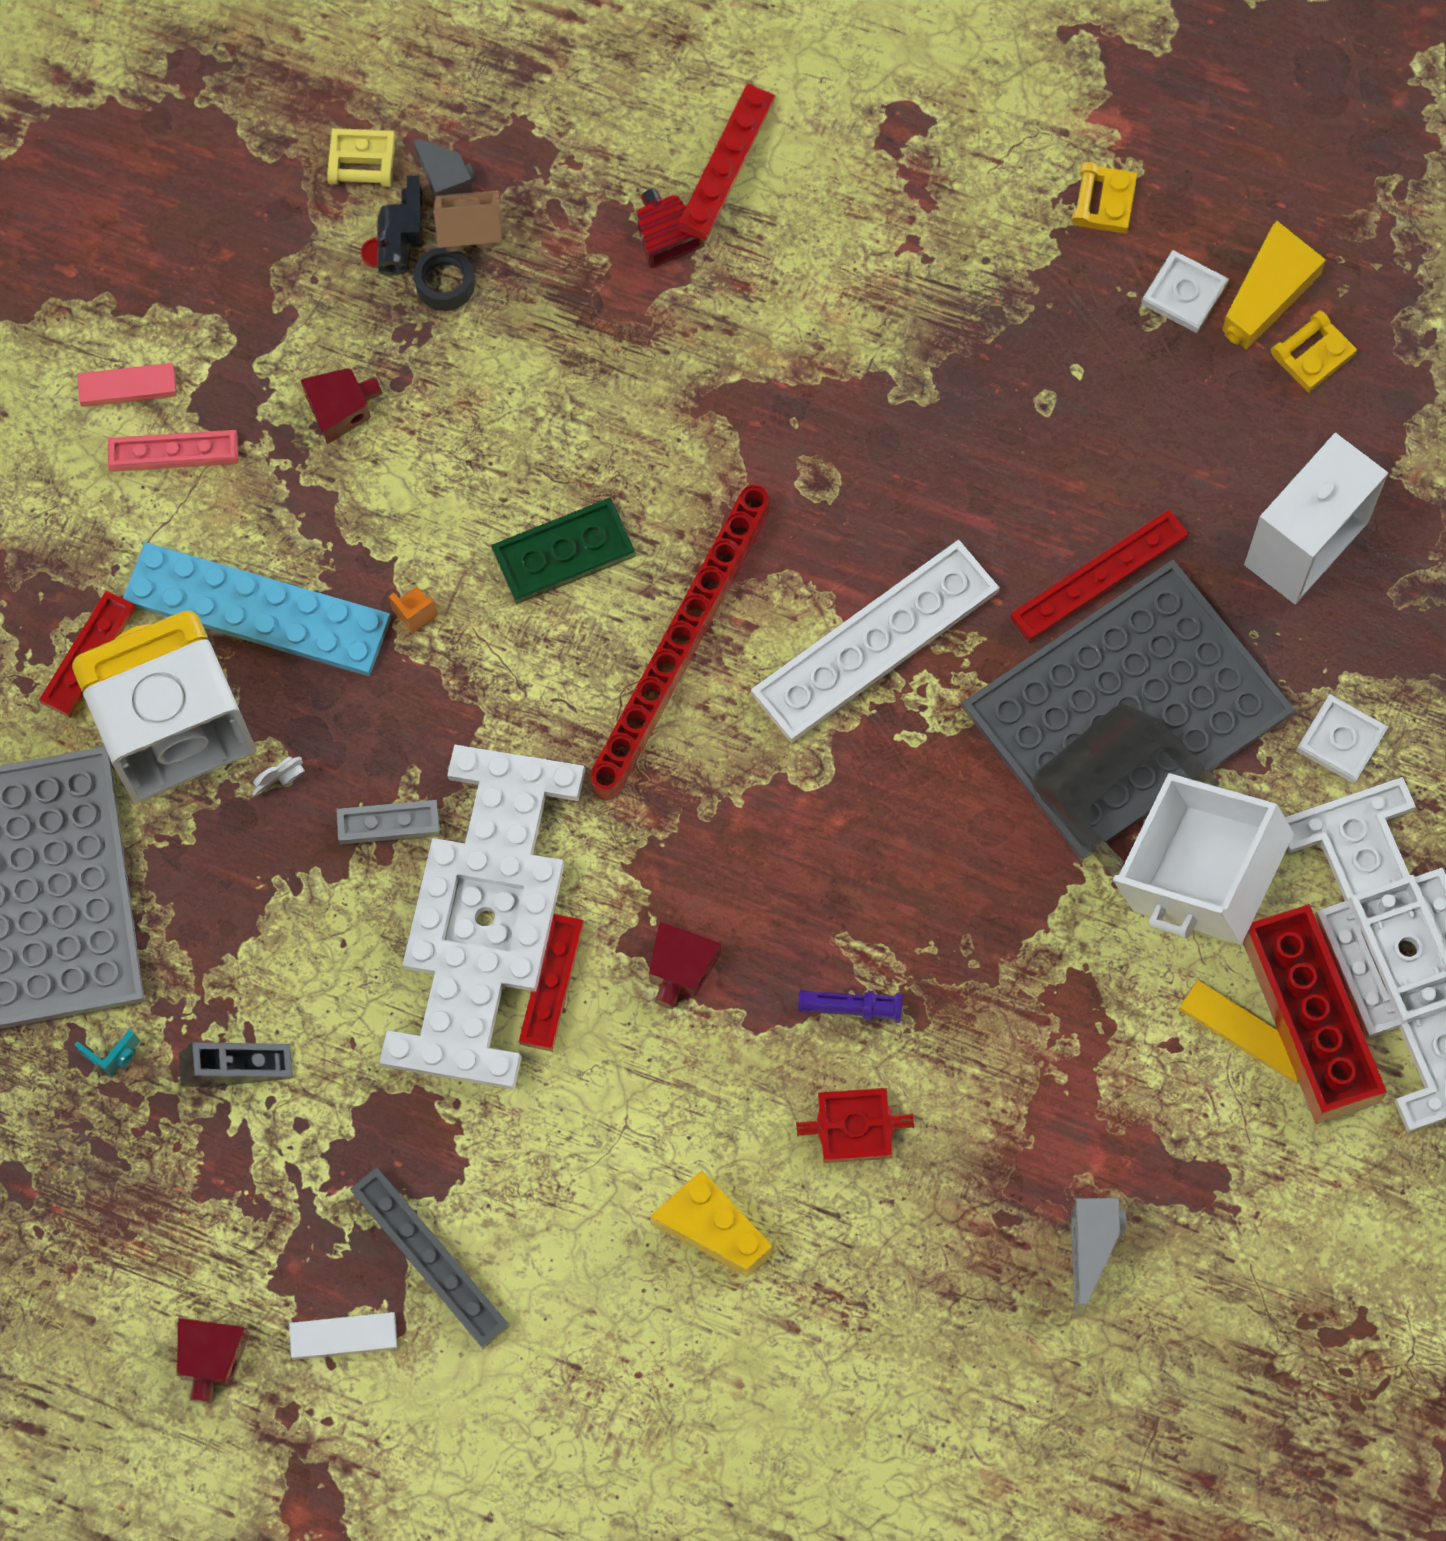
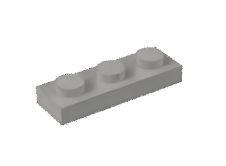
(388, 822)

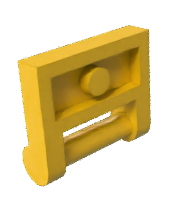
(1114, 202)
(1320, 359)

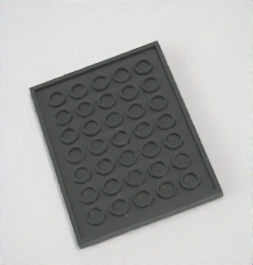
(1144, 650)

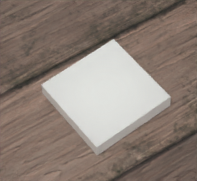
(1184, 291)
(1342, 739)

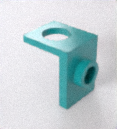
(118, 1057)

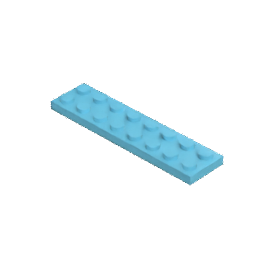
(258, 609)

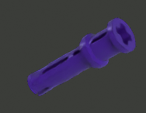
(865, 1005)

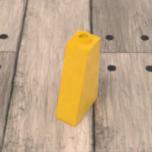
(1273, 283)

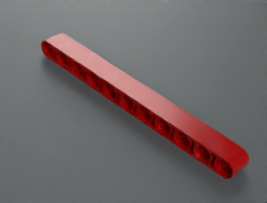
(680, 655)

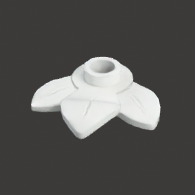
(285, 772)

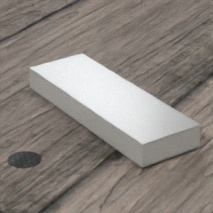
(343, 1336)

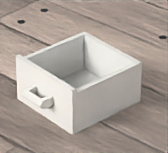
(1204, 859)

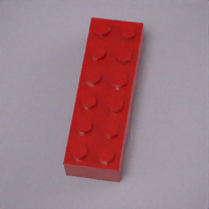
(1313, 1014)

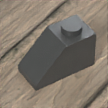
(444, 169)

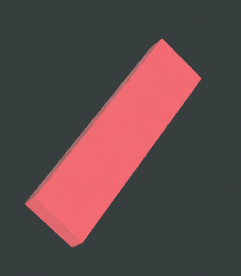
(173, 450)

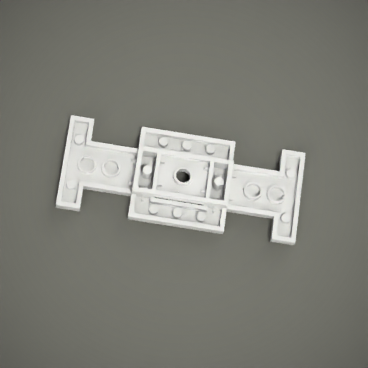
(495, 876)
(1387, 909)

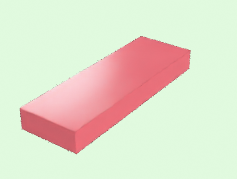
(127, 384)

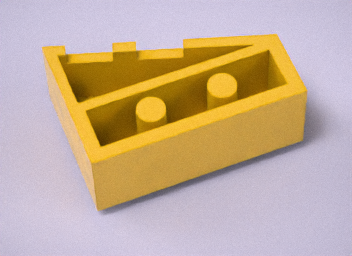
(713, 1224)

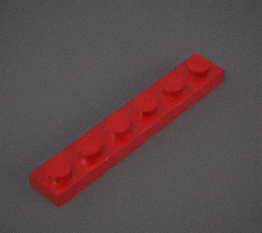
(726, 162)
(1099, 576)

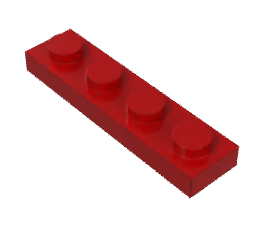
(102, 626)
(548, 1001)

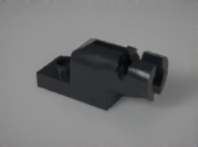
(400, 229)

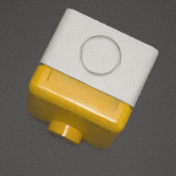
(162, 705)

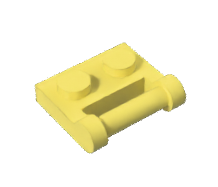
(361, 148)

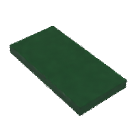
(563, 550)

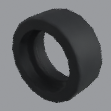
(452, 299)

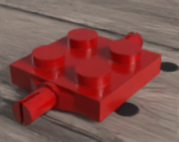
(855, 1125)

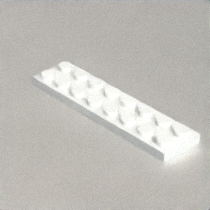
(874, 641)

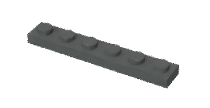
(430, 1258)

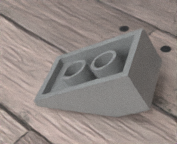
(1094, 1231)

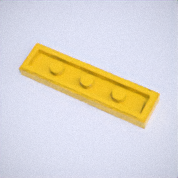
(1238, 1028)

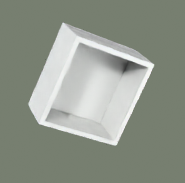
(1315, 518)

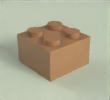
(468, 220)

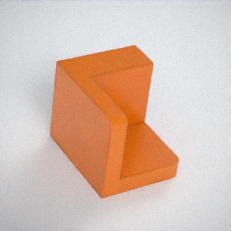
(413, 609)

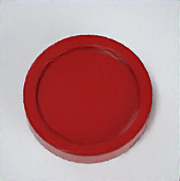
(369, 252)

